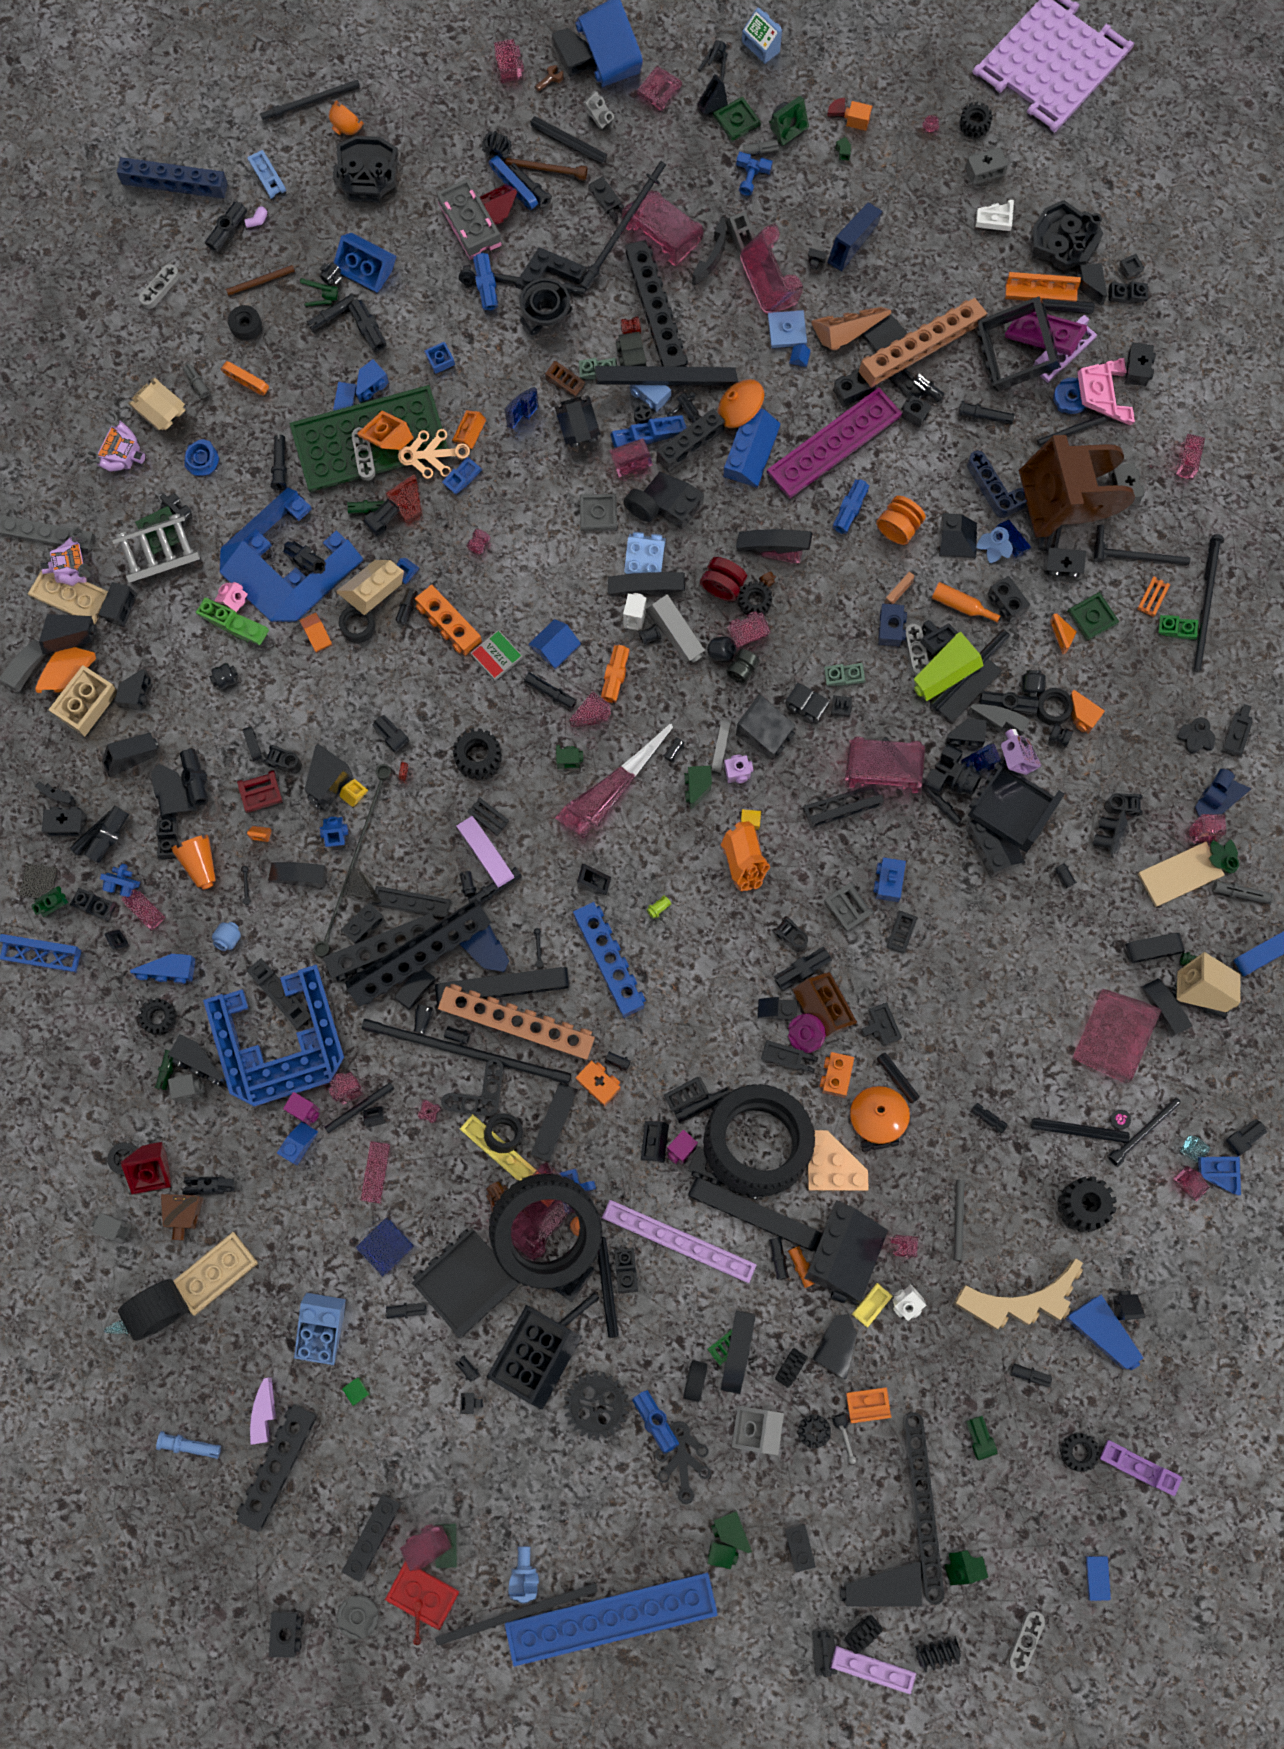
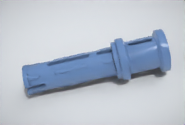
(178, 1444)

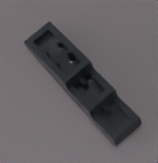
(774, 540)
(646, 583)

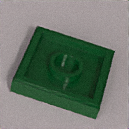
(737, 119)
(1093, 616)

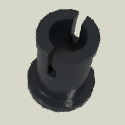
(674, 749)
(1065, 875)
(467, 884)
(457, 1035)
(617, 1061)
(467, 1369)

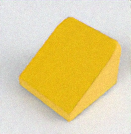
(353, 792)
(751, 816)

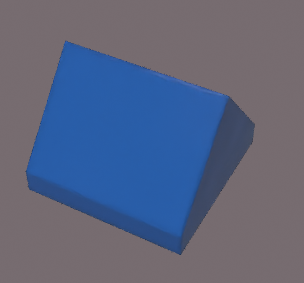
(800, 355)

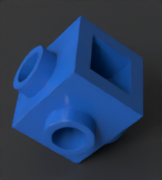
(334, 831)

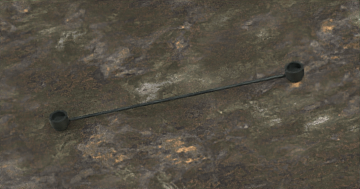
(321, 948)

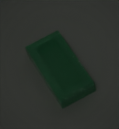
(449, 1558)

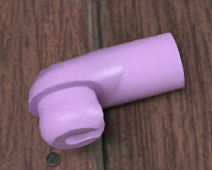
(258, 218)

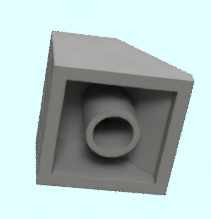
(757, 1430)

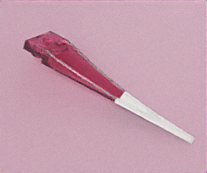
(595, 803)

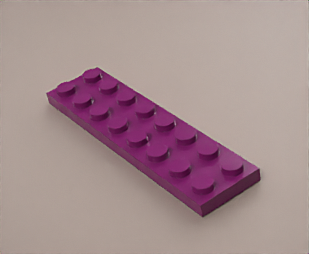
(834, 443)

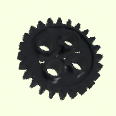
(592, 1424)

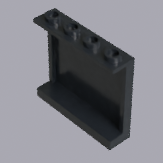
(1013, 807)
(464, 1282)

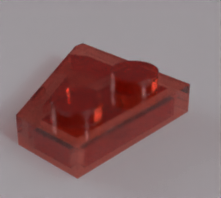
(406, 498)

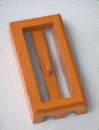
(1159, 584)

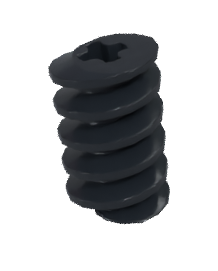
(938, 1654)

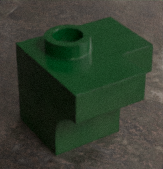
(964, 1568)

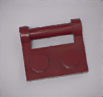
(262, 796)

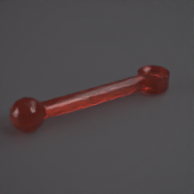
(417, 1606)

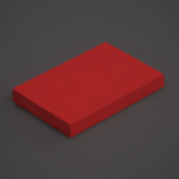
(421, 1586)

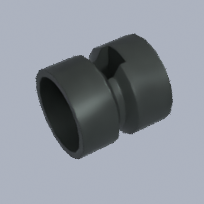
(741, 668)

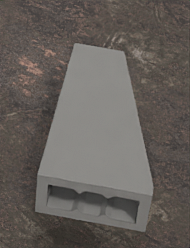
(675, 629)

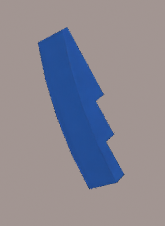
(653, 431)

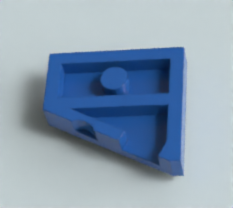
(1222, 1172)

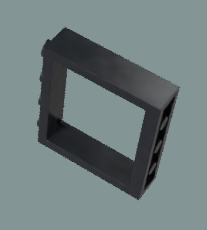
(1006, 316)

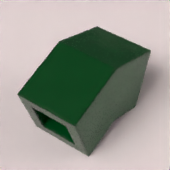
(844, 149)

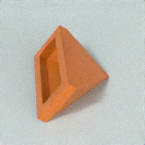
(1063, 632)

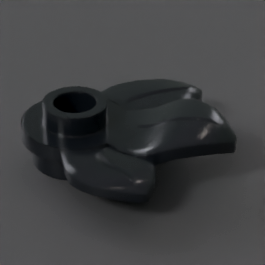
(1197, 738)

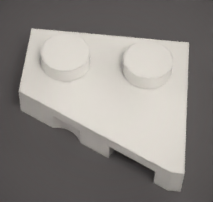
(996, 216)

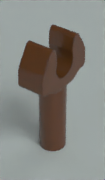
(551, 77)

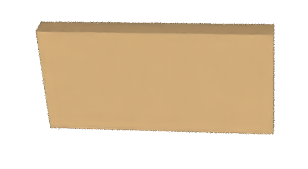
(79, 599)
(1179, 874)
(214, 1273)

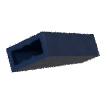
(853, 236)

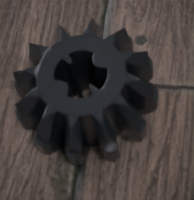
(496, 145)

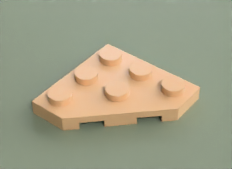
(834, 1166)

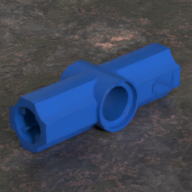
(485, 282)
(850, 506)
(662, 1433)

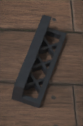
(844, 810)

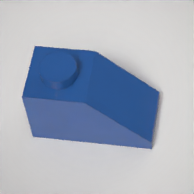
(297, 1143)

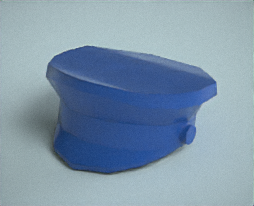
(201, 458)

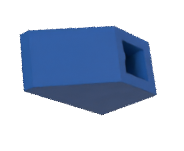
(370, 380)

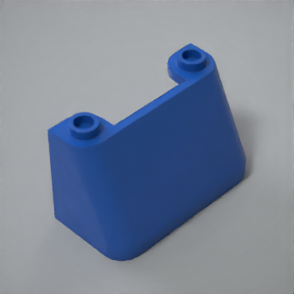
(611, 42)

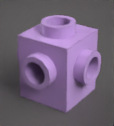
(738, 769)

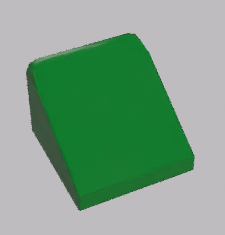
(356, 1391)

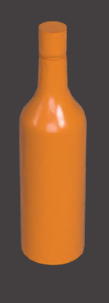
(961, 602)

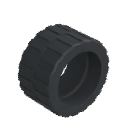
(152, 1309)

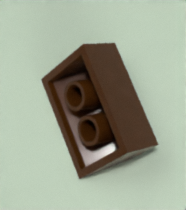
(825, 1001)

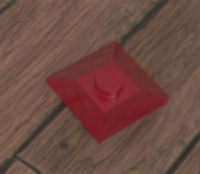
(499, 202)
(147, 1169)

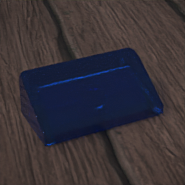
(1018, 542)

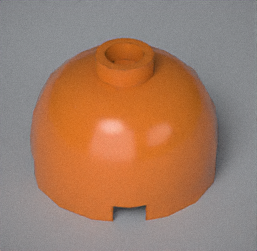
(344, 120)

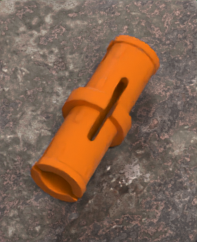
(800, 1264)

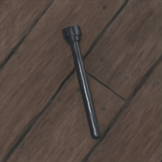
(1117, 1156)

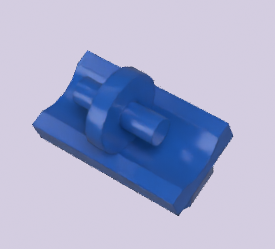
(111, 880)

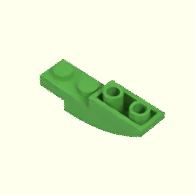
(232, 622)

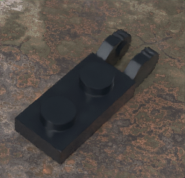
(606, 197)
(787, 1056)

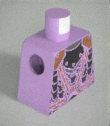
(1019, 753)

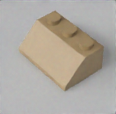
(372, 585)
(83, 700)

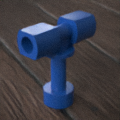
(752, 168)

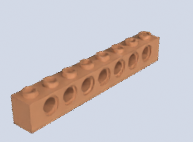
(921, 342)
(449, 1005)

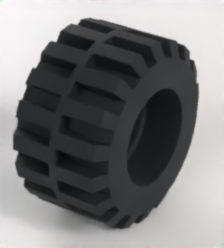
(472, 740)

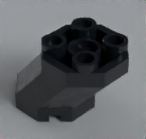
(577, 421)

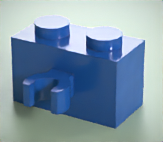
(890, 879)

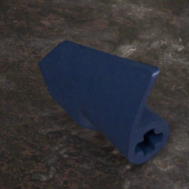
(1220, 794)
(487, 950)

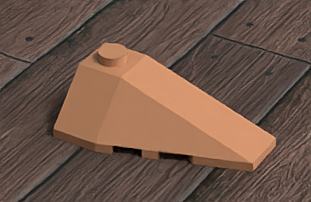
(840, 331)

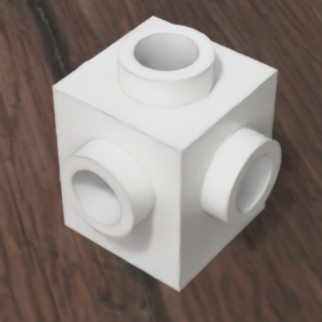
(908, 1303)

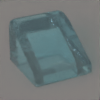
(1194, 1148)
(117, 1328)

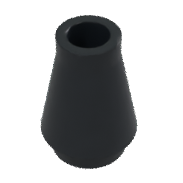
(422, 1018)

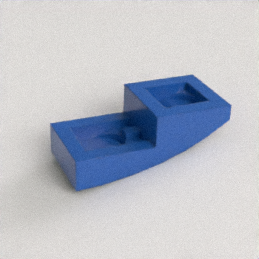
(462, 476)

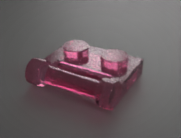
(655, 83)

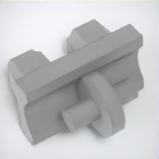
(598, 110)

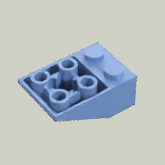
(319, 1328)

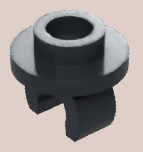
(467, 276)

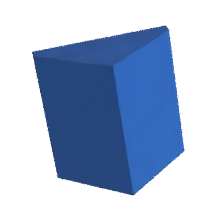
(555, 643)

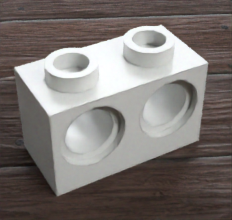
(634, 612)

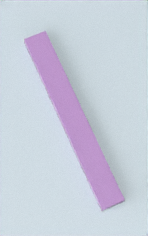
(679, 1241)

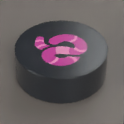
(1120, 1119)

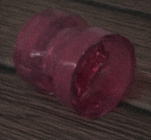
(478, 541)

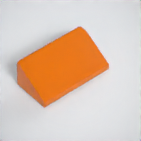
(469, 428)

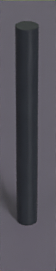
(1076, 428)
(359, 1107)
(579, 1309)

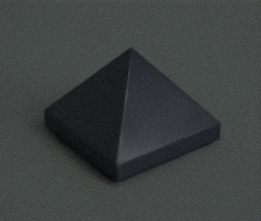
(116, 939)

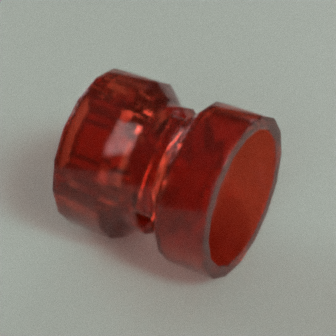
(631, 325)

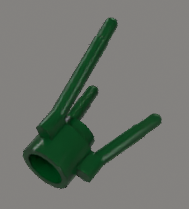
(330, 293)

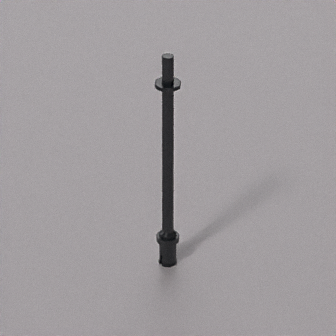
(594, 269)

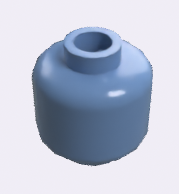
(226, 936)

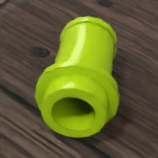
(659, 906)

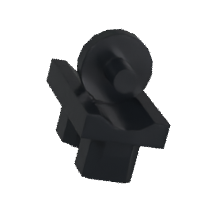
(173, 501)

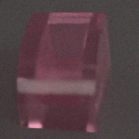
(1191, 1183)

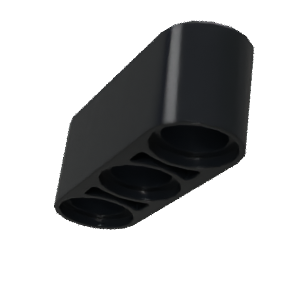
(1155, 947)

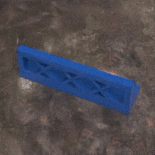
(43, 946)

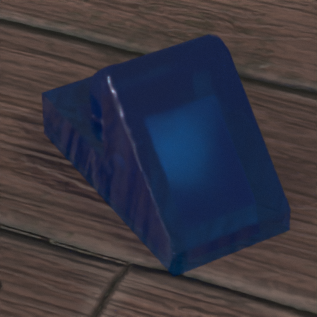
(984, 758)

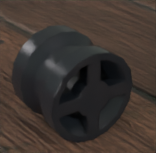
(643, 410)

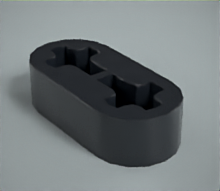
(252, 744)

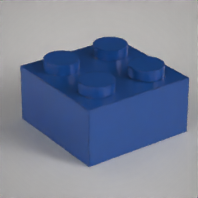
(439, 357)

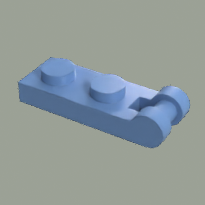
(266, 173)

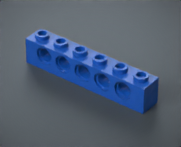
(625, 1005)

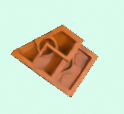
(63, 668)

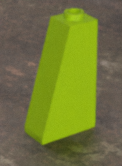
(948, 667)

